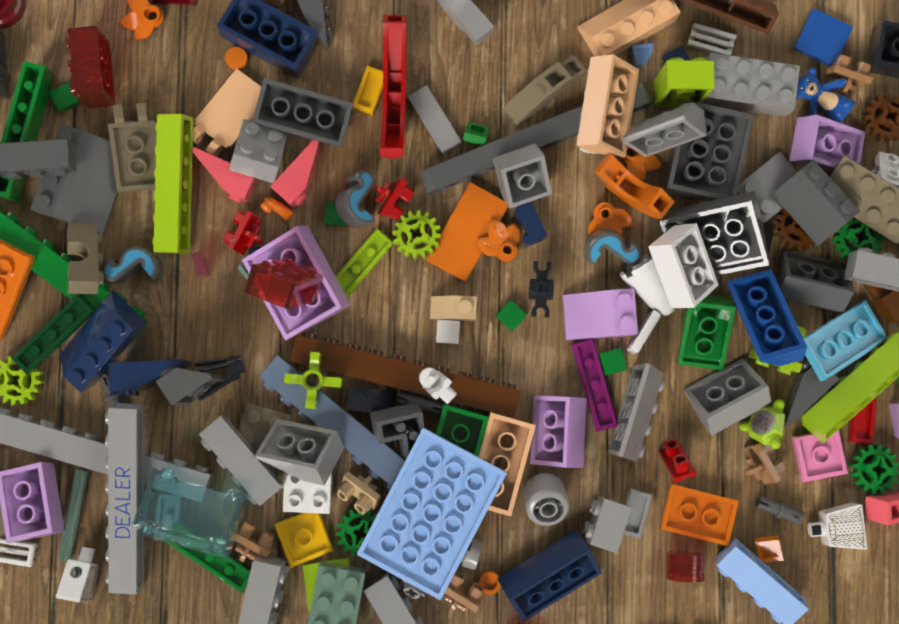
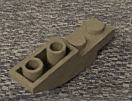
(544, 88)

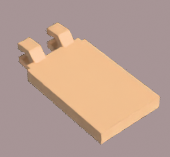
(226, 112)

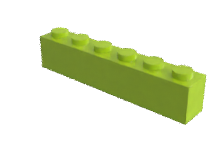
(173, 183)
(854, 391)

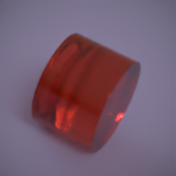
(685, 566)

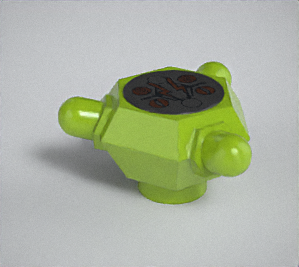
(767, 425)

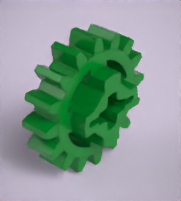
(847, 239)
(876, 458)
(350, 529)

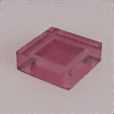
(201, 264)

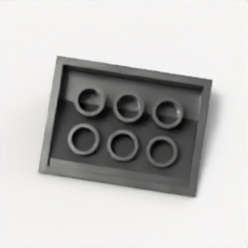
(712, 164)
(83, 194)
(729, 230)

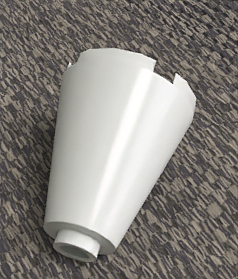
(648, 285)

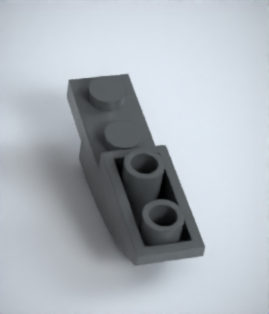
(315, 15)

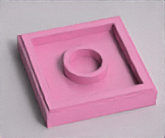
(819, 459)

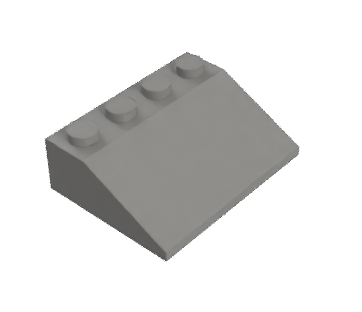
(636, 412)

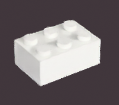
(683, 266)

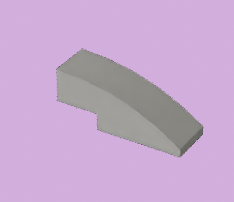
(468, 19)

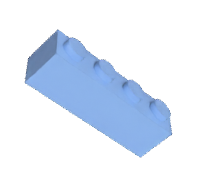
(761, 583)

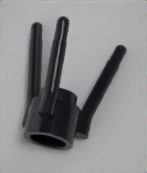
(232, 365)

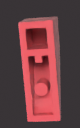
(297, 178)
(237, 185)
(883, 507)

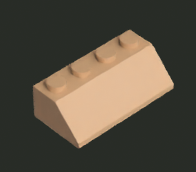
(627, 25)
(607, 105)
(507, 447)

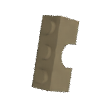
(85, 274)

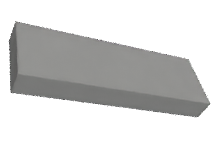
(434, 119)

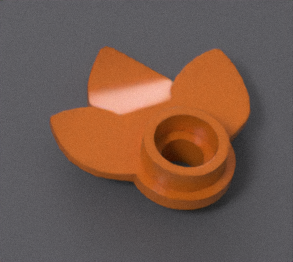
(139, 18)
(639, 165)
(615, 220)
(499, 238)

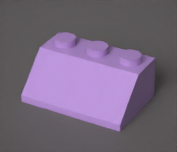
(558, 431)
(30, 502)

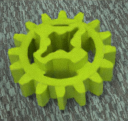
(414, 243)
(27, 383)

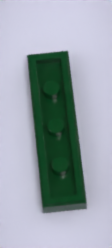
(53, 334)

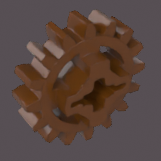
(883, 107)
(800, 236)

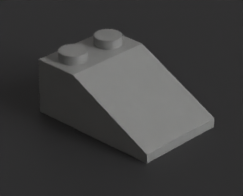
(766, 181)
(301, 450)

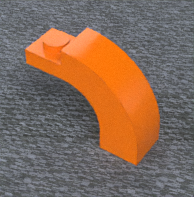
(634, 192)

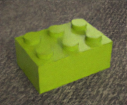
(683, 81)

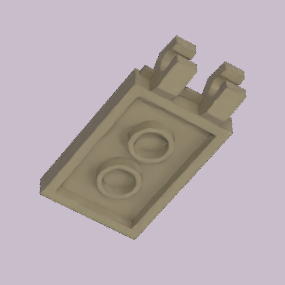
(133, 150)

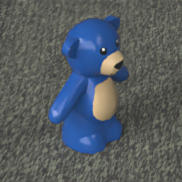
(821, 96)

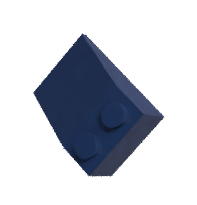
(132, 377)

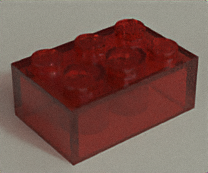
(91, 67)
(284, 283)

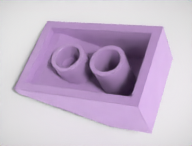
(825, 142)
(600, 314)

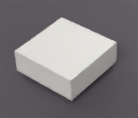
(448, 331)

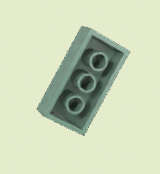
(337, 594)

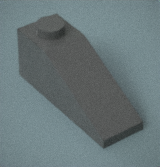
(805, 392)

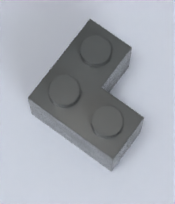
(399, 424)

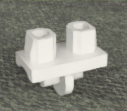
(436, 384)

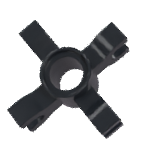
(541, 289)

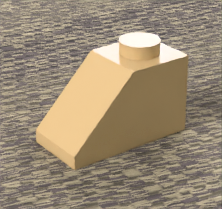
(453, 308)

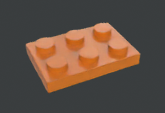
(698, 514)

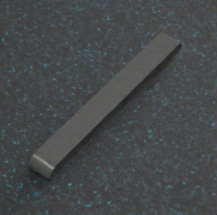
(543, 134)

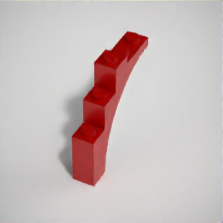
(394, 86)

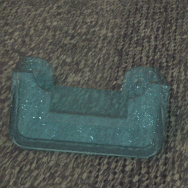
(189, 514)

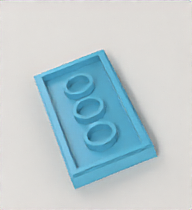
(843, 340)

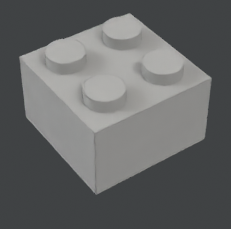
(258, 151)
(522, 175)
(606, 523)

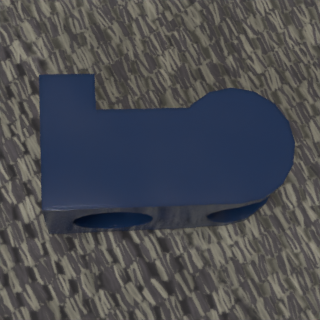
(530, 221)

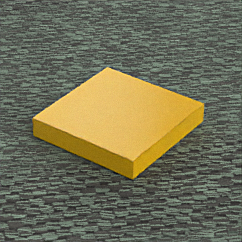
(303, 538)

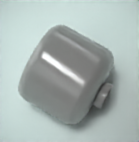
(545, 499)

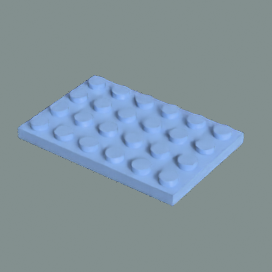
(431, 513)

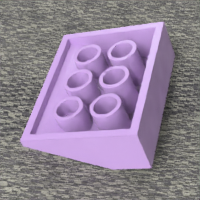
(302, 247)

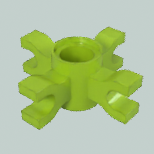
(314, 368)

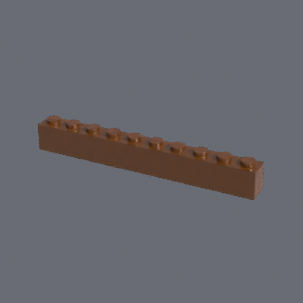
(403, 375)

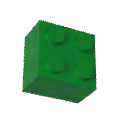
(462, 428)

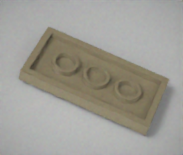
(871, 195)
(254, 428)

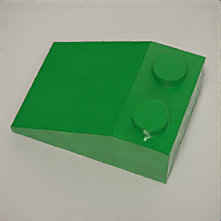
(706, 332)

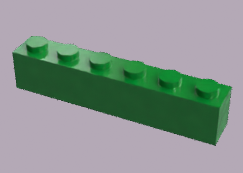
(25, 117)

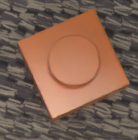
(769, 549)

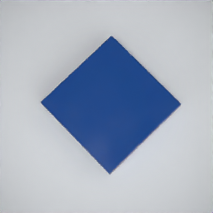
(822, 37)

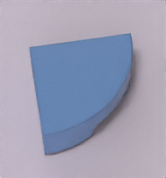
(641, 53)

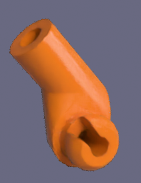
(282, 210)

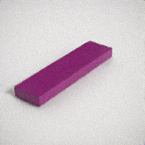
(594, 385)

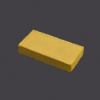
(369, 91)

